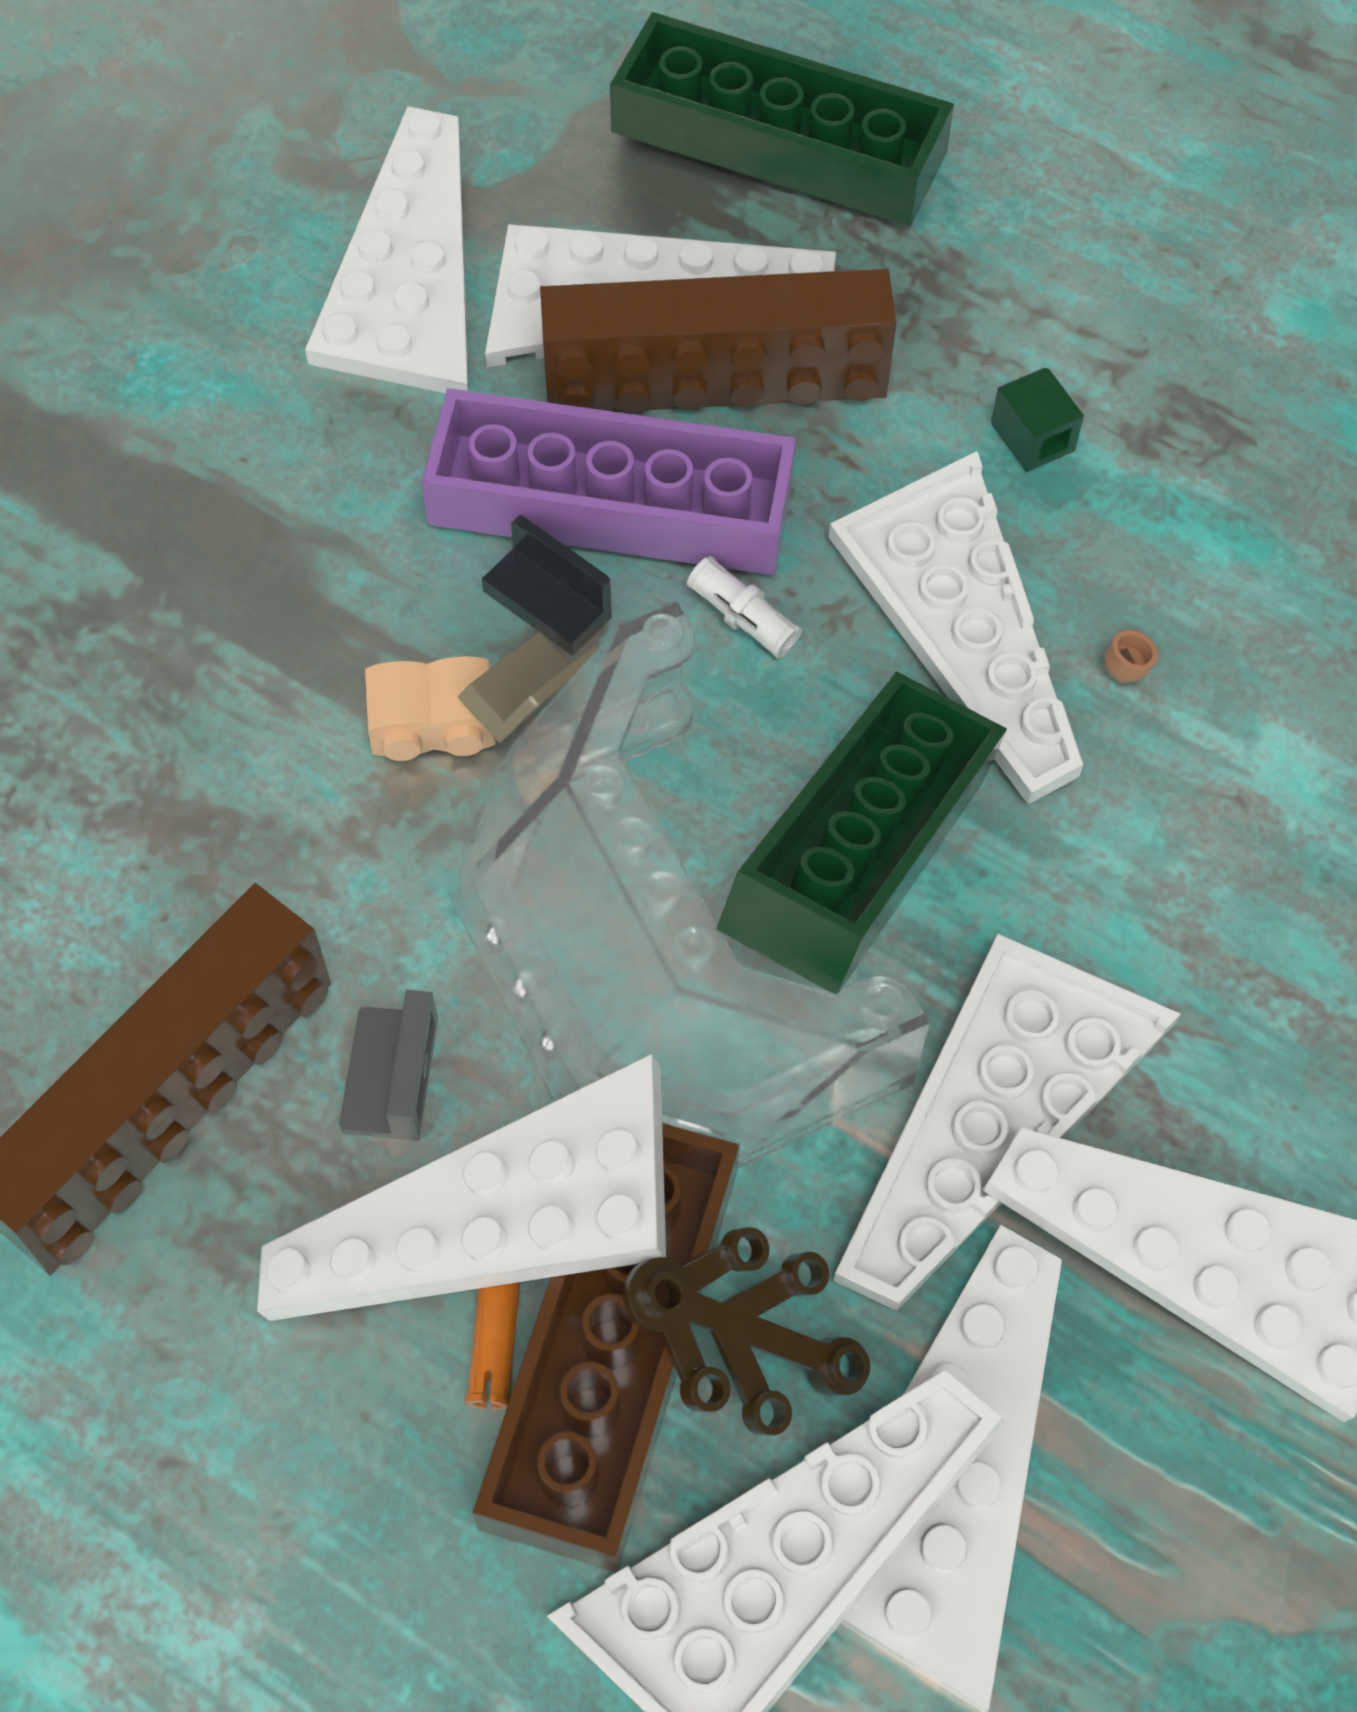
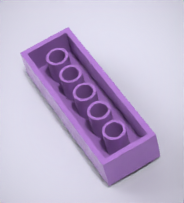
(610, 480)

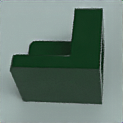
(1036, 419)

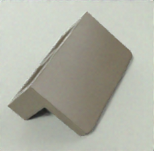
(520, 685)

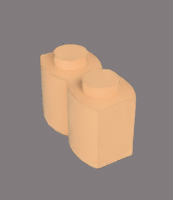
(418, 708)

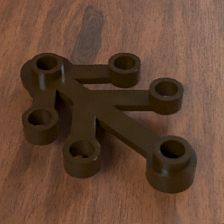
(738, 1328)

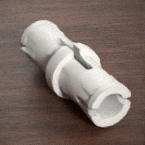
(744, 607)

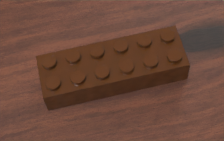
(719, 340)
(156, 1076)
(599, 1384)

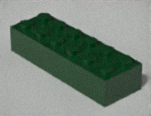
(780, 117)
(860, 832)

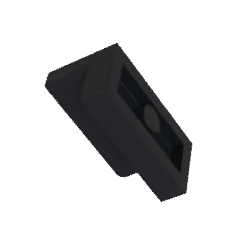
(550, 587)

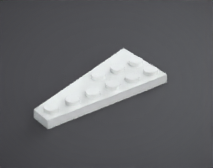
(570, 257)
(402, 282)
(960, 605)
(1025, 1052)
(525, 1203)
(1226, 1259)
(769, 1577)
(949, 1584)

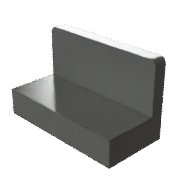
(390, 1069)

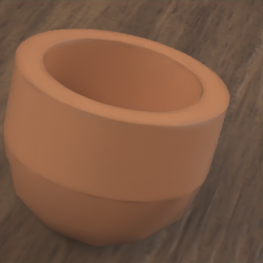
(1136, 656)

